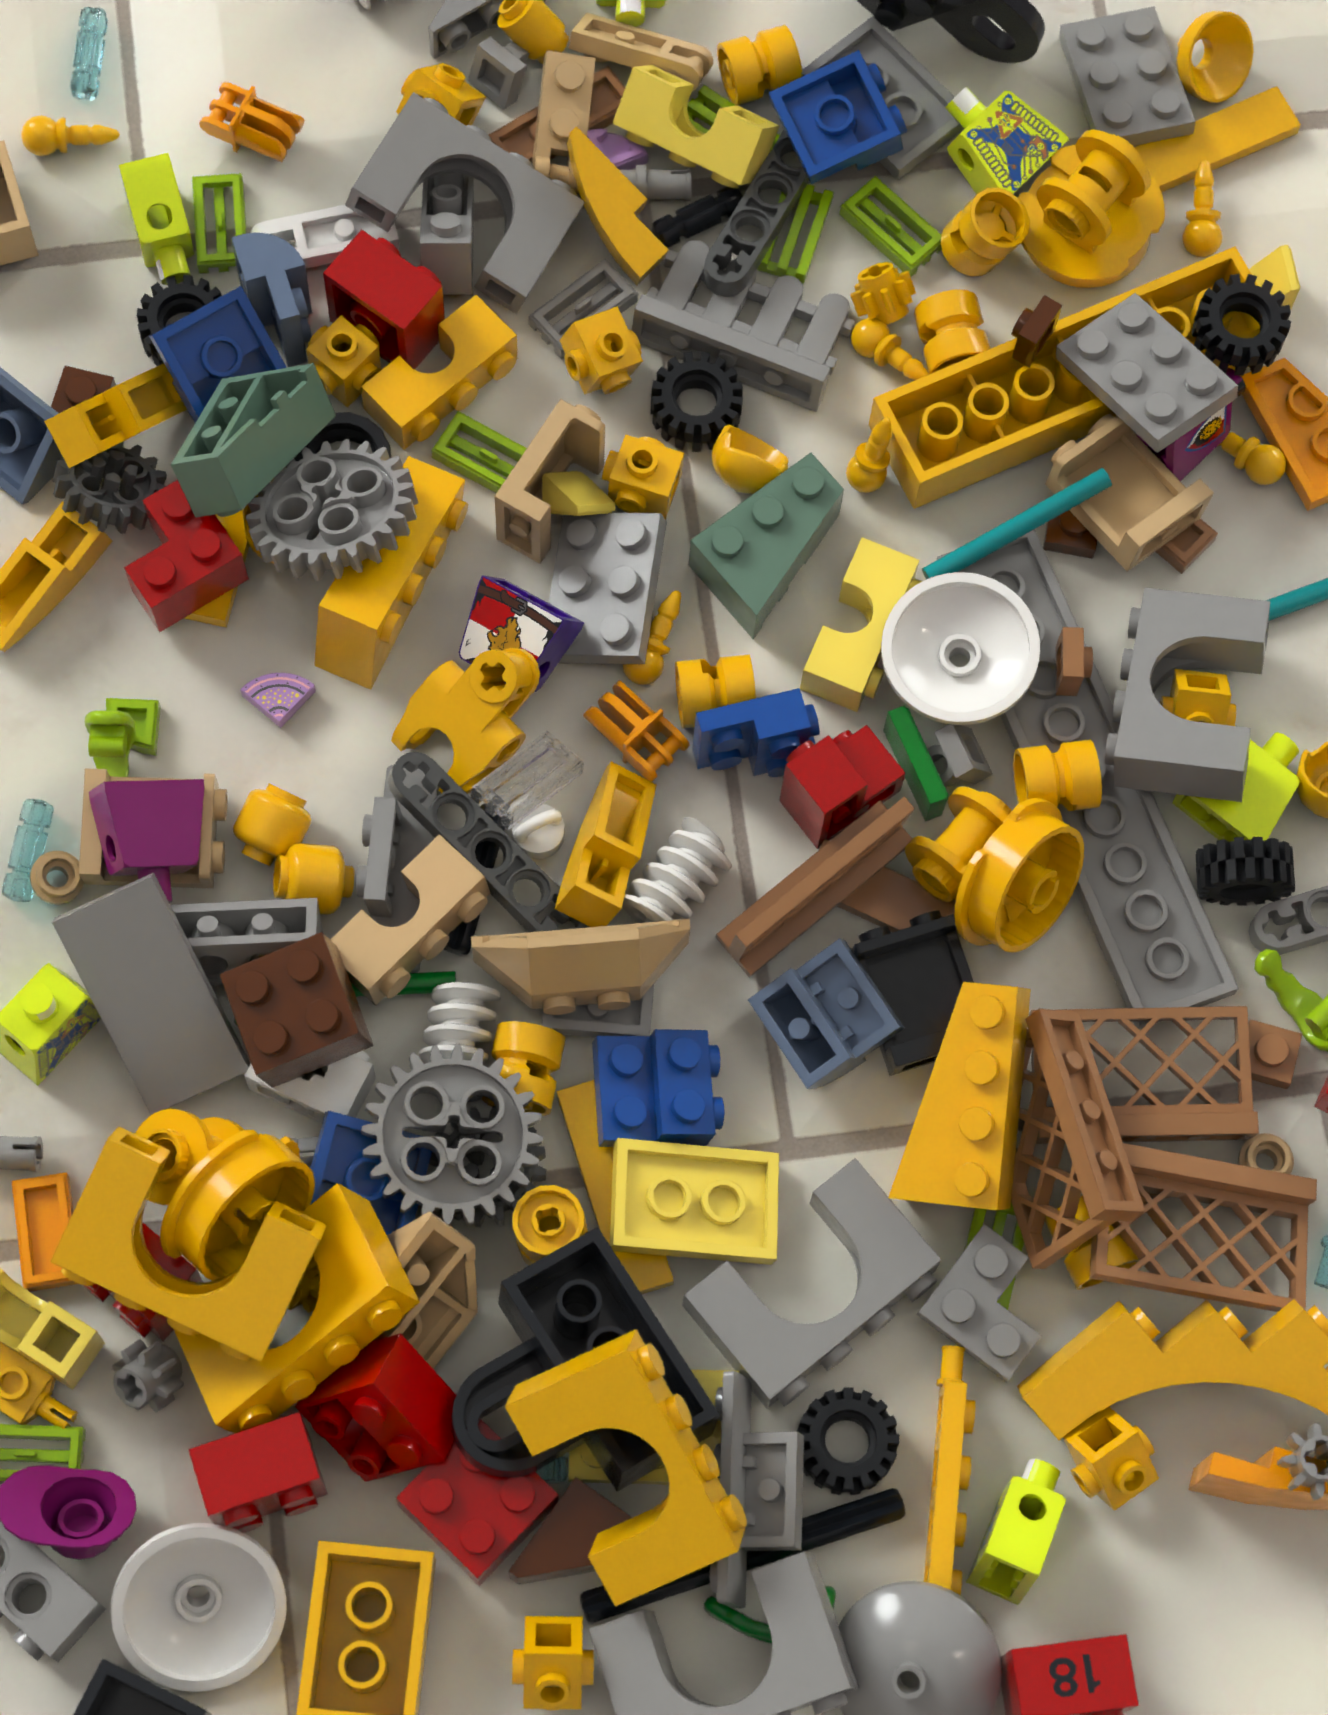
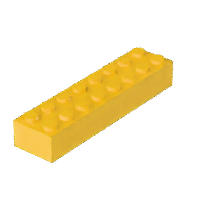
(1001, 413)

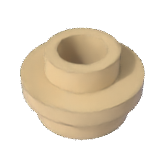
(56, 861)
(1271, 1146)

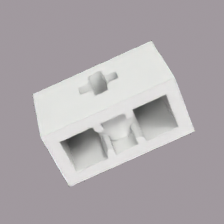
(340, 1090)

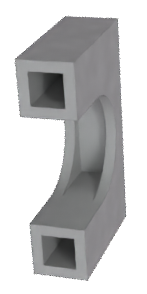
(431, 143)
(1152, 744)
(778, 1353)
(805, 1666)

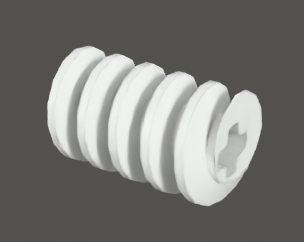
(677, 874)
(458, 1020)

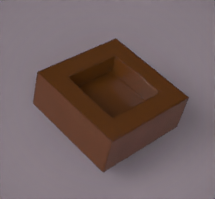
(1034, 330)
(77, 386)
(1069, 536)

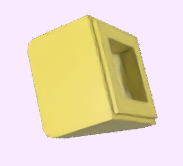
(1281, 271)
(574, 494)

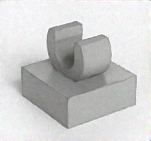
(498, 71)
(962, 754)

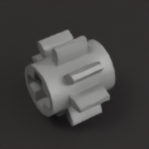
(147, 1375)
(1302, 1472)

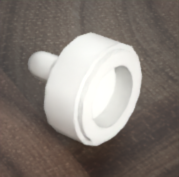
(540, 832)

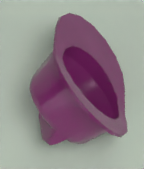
(67, 1508)

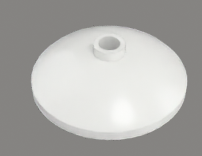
(963, 617)
(203, 1639)

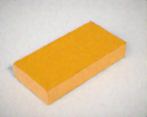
(41, 1217)

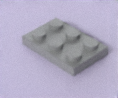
(1127, 76)
(908, 86)
(1146, 372)
(608, 581)

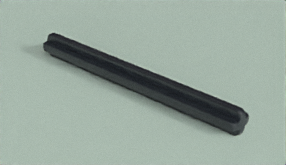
(816, 1531)

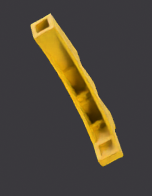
(1121, 1359)

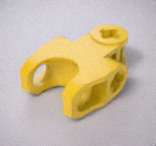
(472, 711)

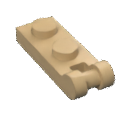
(637, 47)
(562, 107)

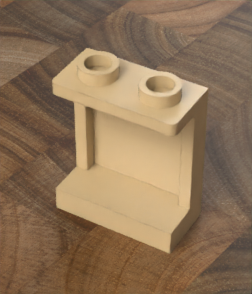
(565, 438)
(1145, 499)
(211, 852)

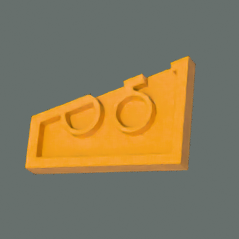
(1296, 422)

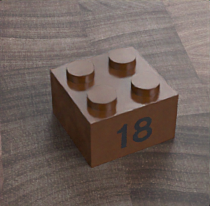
(296, 1010)

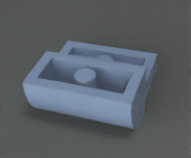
(277, 288)
(826, 1015)

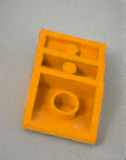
(1256, 1482)

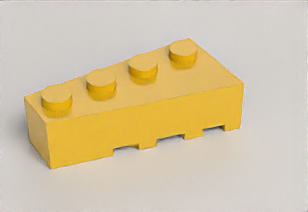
(971, 1106)

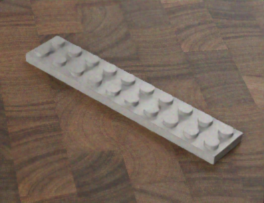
(1131, 868)

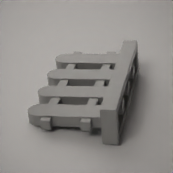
(756, 352)

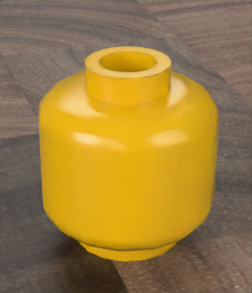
(271, 823)
(313, 873)

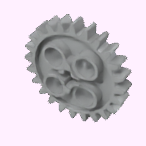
(333, 510)
(454, 1084)

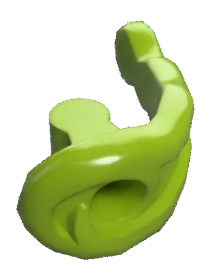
(110, 740)
(1301, 1003)

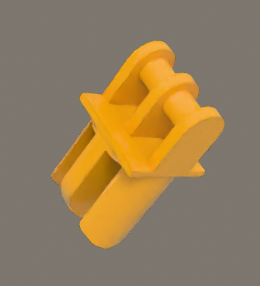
(253, 124)
(633, 725)

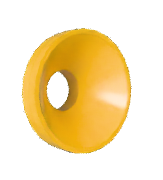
(1225, 57)

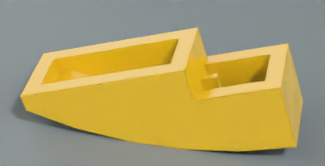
(614, 208)
(115, 415)
(45, 572)
(606, 847)

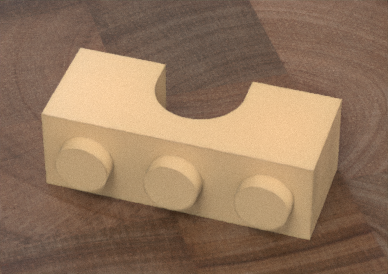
(383, 956)

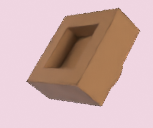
(1072, 661)
(1273, 1053)

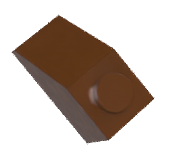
(567, 1536)

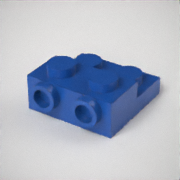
(839, 117)
(213, 345)
(757, 729)
(657, 1087)
(341, 1161)

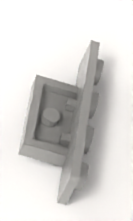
(393, 843)
(766, 1479)

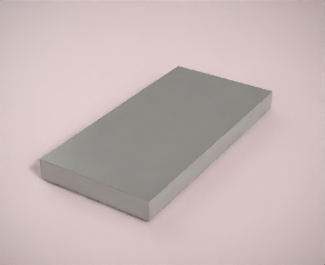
(152, 993)

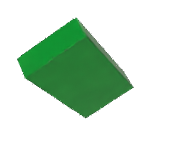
(916, 762)

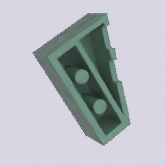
(249, 436)
(766, 540)

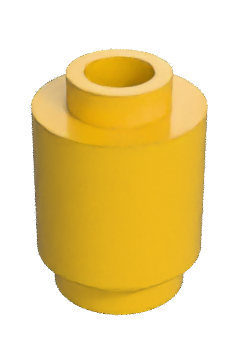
(532, 27)

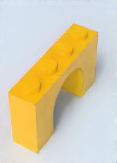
(109, 1249)
(357, 1301)
(625, 1390)

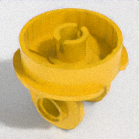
(1092, 212)
(1001, 867)
(221, 1186)

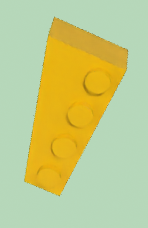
(368, 608)

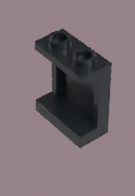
(920, 979)

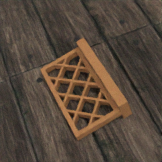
(817, 886)
(1185, 1120)
(1091, 1136)
(1217, 1184)

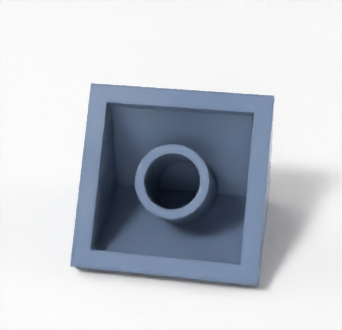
(26, 444)

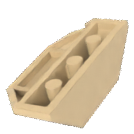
(582, 964)
(444, 1279)

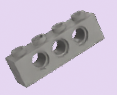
(242, 931)
(67, 1607)

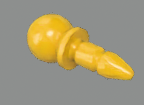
(44, 135)
(1202, 234)
(874, 340)
(1262, 463)
(869, 465)
(659, 631)

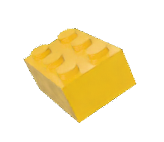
(366, 1630)

